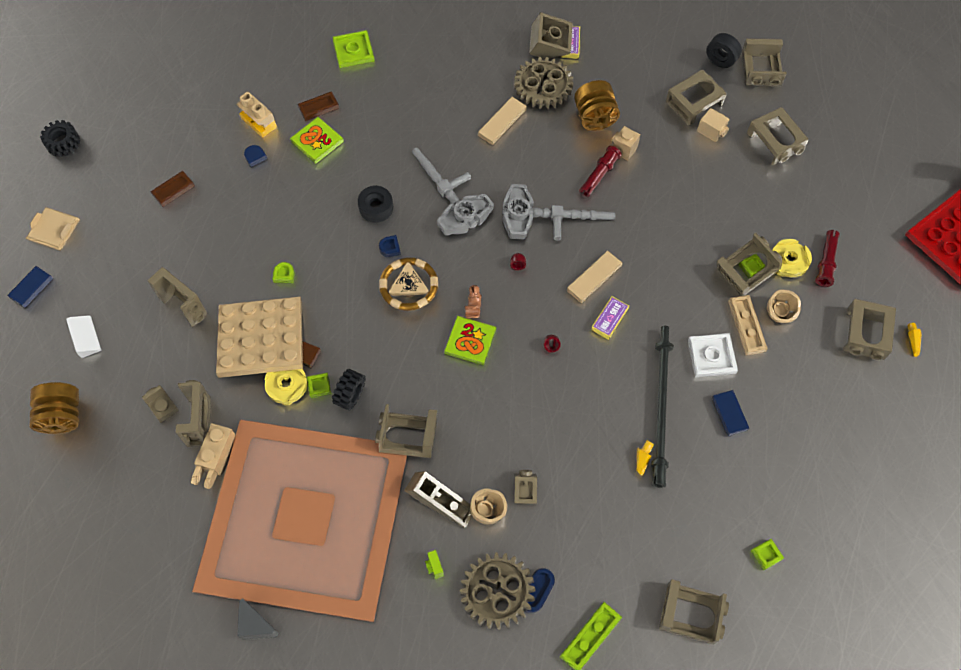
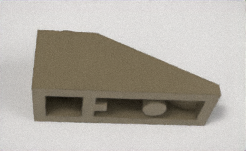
(439, 498)

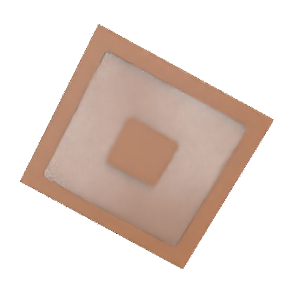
(302, 521)

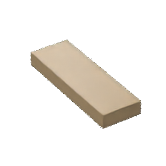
(502, 120)
(594, 277)
(747, 325)

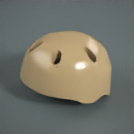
(780, 310)
(484, 509)

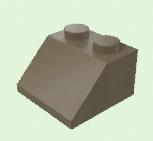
(550, 36)

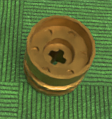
(596, 105)
(54, 408)

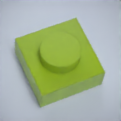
(433, 564)

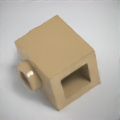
(713, 125)
(626, 142)

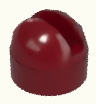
(518, 261)
(556, 343)

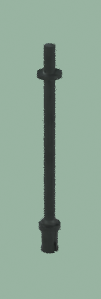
(660, 464)

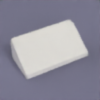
(83, 335)

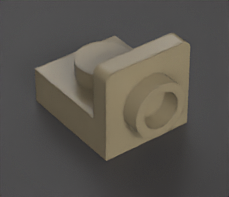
(160, 403)
(525, 487)

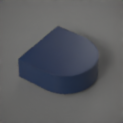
(254, 155)
(389, 246)

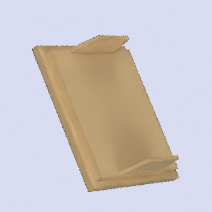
(52, 228)

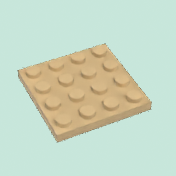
(259, 337)

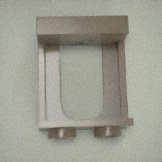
(763, 48)
(684, 108)
(781, 152)
(756, 245)
(167, 285)
(862, 310)
(390, 420)
(195, 432)
(714, 602)

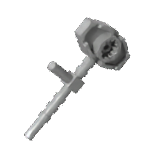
(460, 213)
(519, 213)

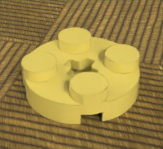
(801, 254)
(289, 394)

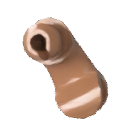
(474, 303)

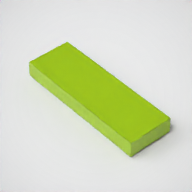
(590, 637)

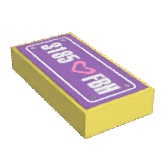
(575, 44)
(610, 318)

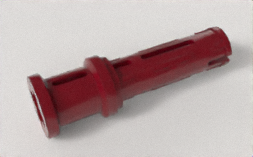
(604, 165)
(827, 265)

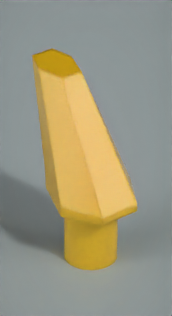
(915, 338)
(643, 457)

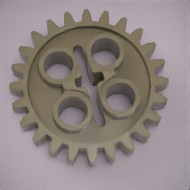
(554, 88)
(486, 608)

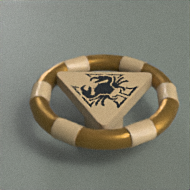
(408, 284)

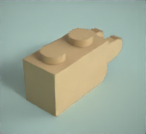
(213, 454)

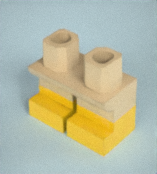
(256, 114)

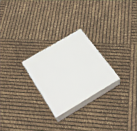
(712, 355)

